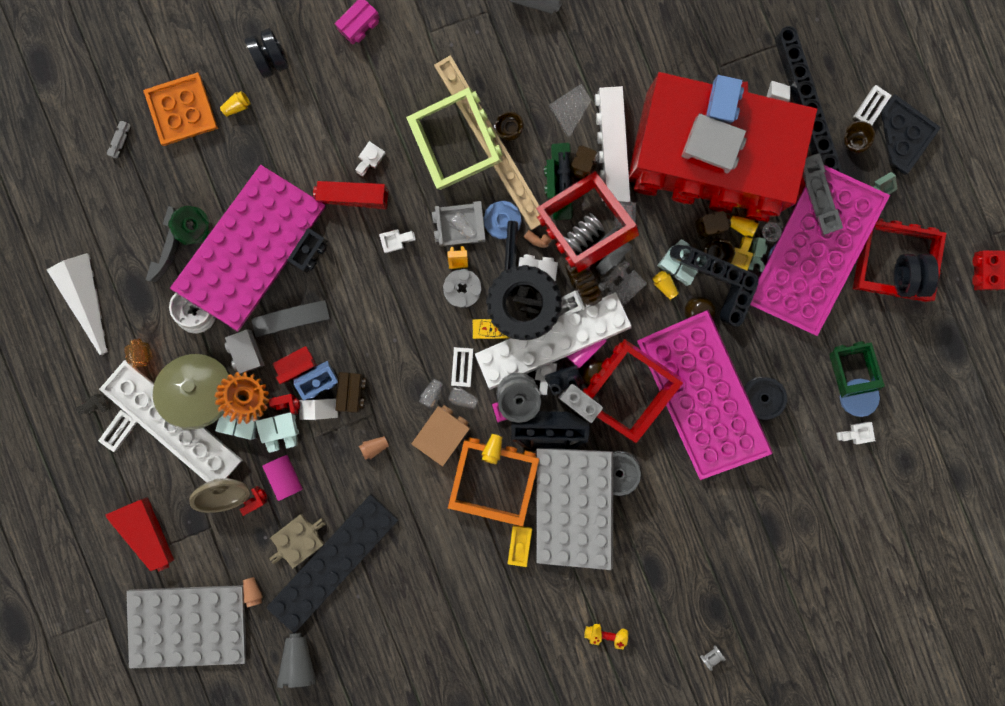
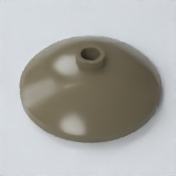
(219, 495)

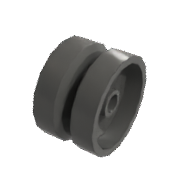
(614, 257)
(518, 397)
(631, 473)

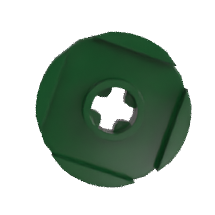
(178, 225)

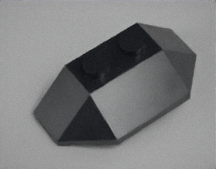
(551, 431)

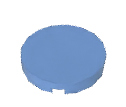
(497, 217)
(861, 404)

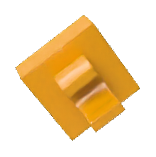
(457, 259)

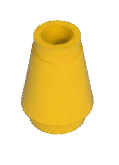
(235, 104)
(744, 225)
(665, 284)
(493, 449)

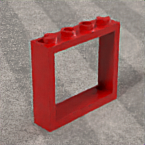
(605, 246)
(936, 249)
(656, 406)

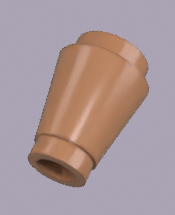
(373, 447)
(252, 594)

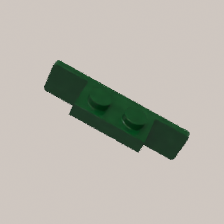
(552, 186)

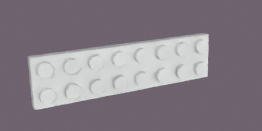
(566, 337)
(195, 447)

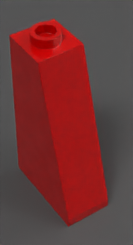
(352, 194)
(142, 533)

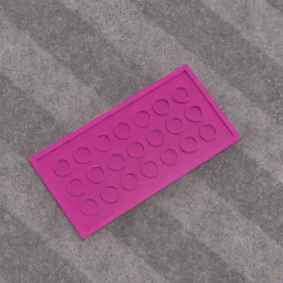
(247, 248)
(810, 267)
(711, 403)

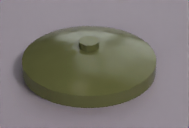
(187, 391)

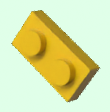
(519, 545)

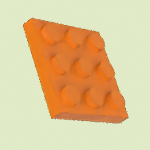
(180, 109)

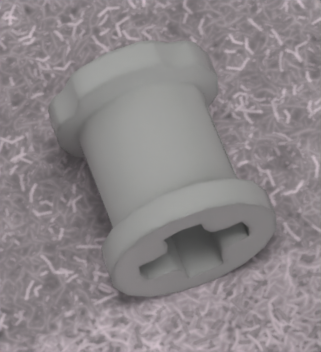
(712, 658)

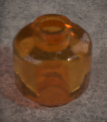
(138, 353)

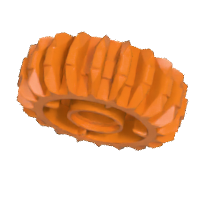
(238, 409)

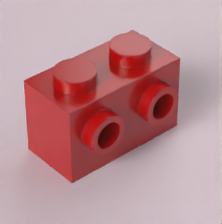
(989, 270)

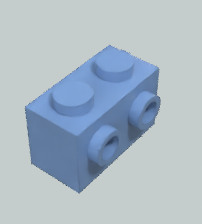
(724, 99)
(315, 381)

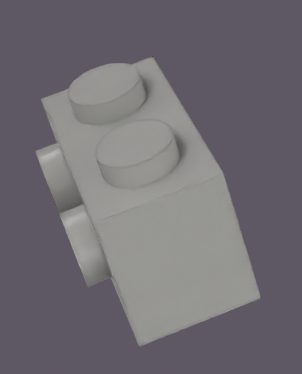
(244, 351)

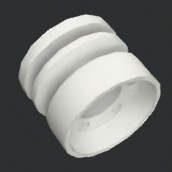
(182, 313)

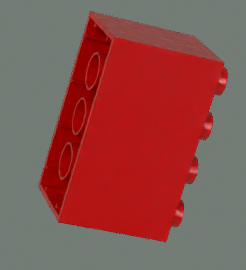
(768, 164)

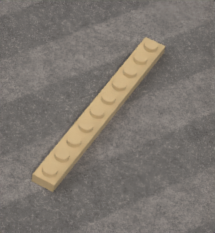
(507, 169)

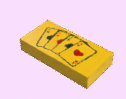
(486, 330)

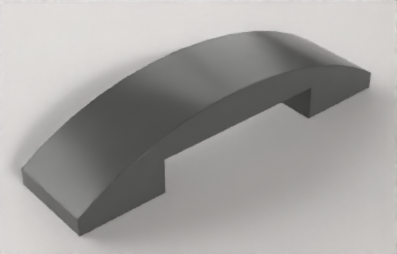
(820, 195)
(169, 252)
(290, 318)

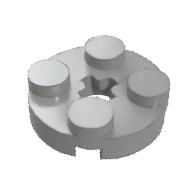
(462, 277)

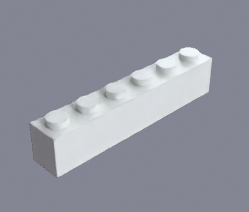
(613, 141)

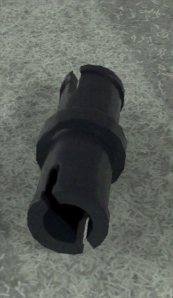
(564, 171)

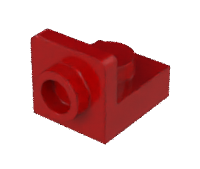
(281, 403)
(252, 504)

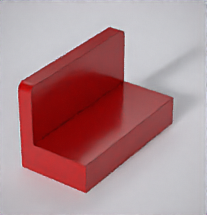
(294, 365)

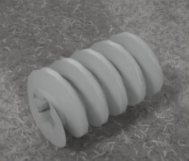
(584, 233)

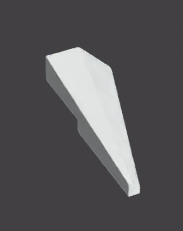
(77, 286)

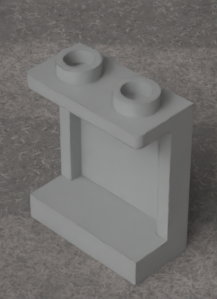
(714, 143)
(448, 236)
(580, 402)

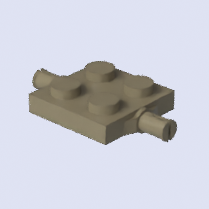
(297, 541)

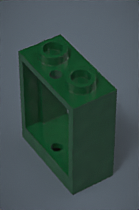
(872, 365)

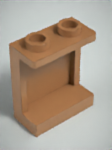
(441, 434)

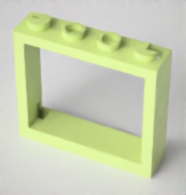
(425, 148)

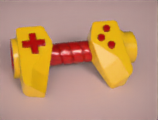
(595, 636)

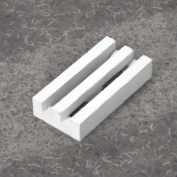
(881, 92)
(461, 383)
(102, 440)

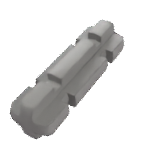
(118, 139)

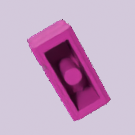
(357, 21)

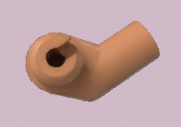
(536, 241)

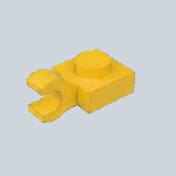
(742, 256)

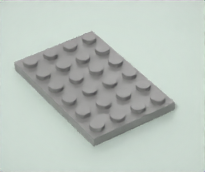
(575, 508)
(186, 626)

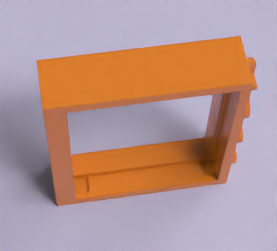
(487, 512)

